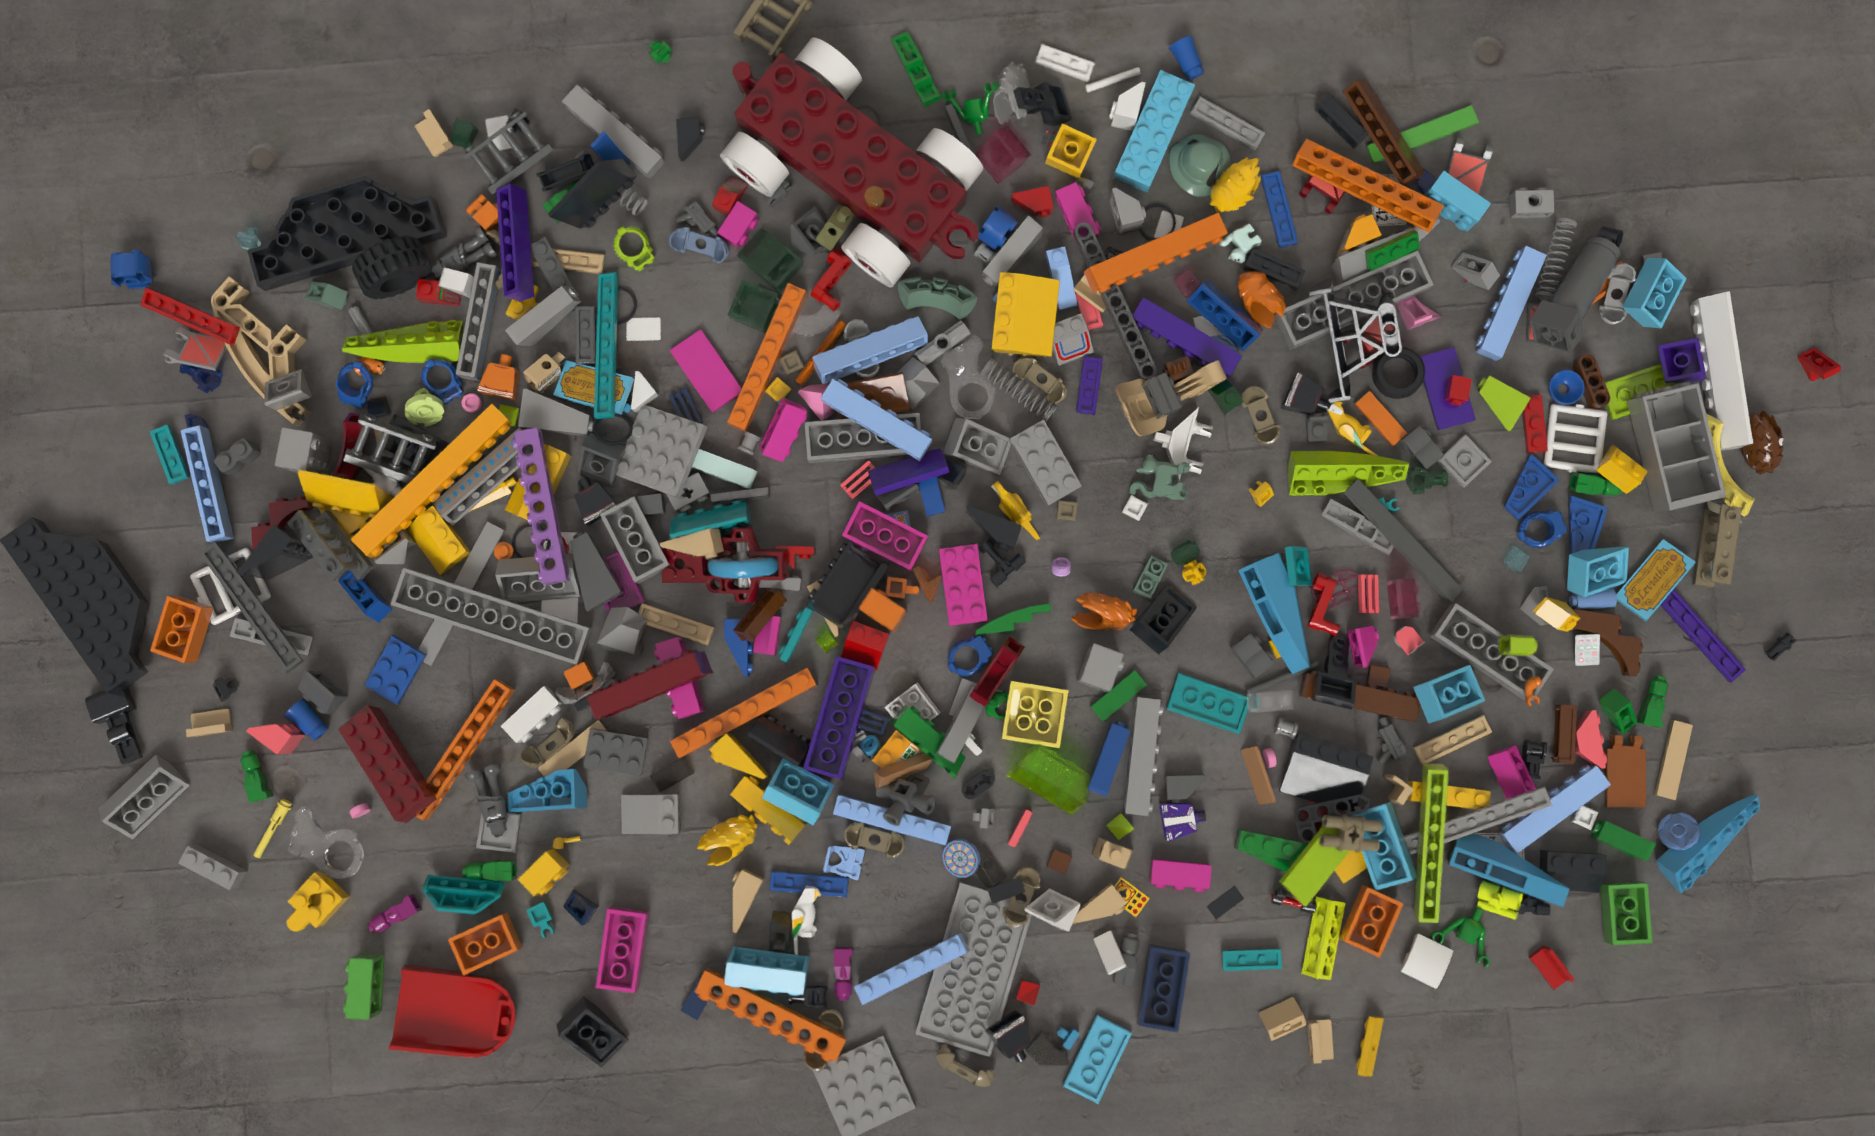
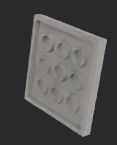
(661, 450)
(864, 1087)

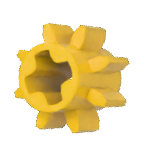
(1194, 572)

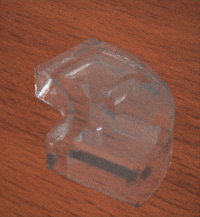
(816, 323)

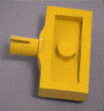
(518, 309)

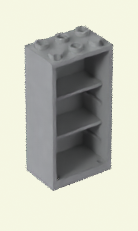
(1676, 447)

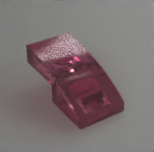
(1187, 283)

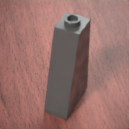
(594, 574)

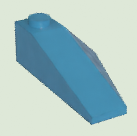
(553, 792)

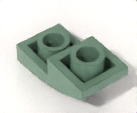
(1150, 578)

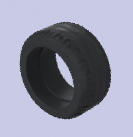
(1399, 393)

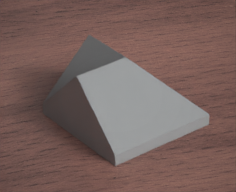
(918, 382)
(396, 551)
(622, 630)

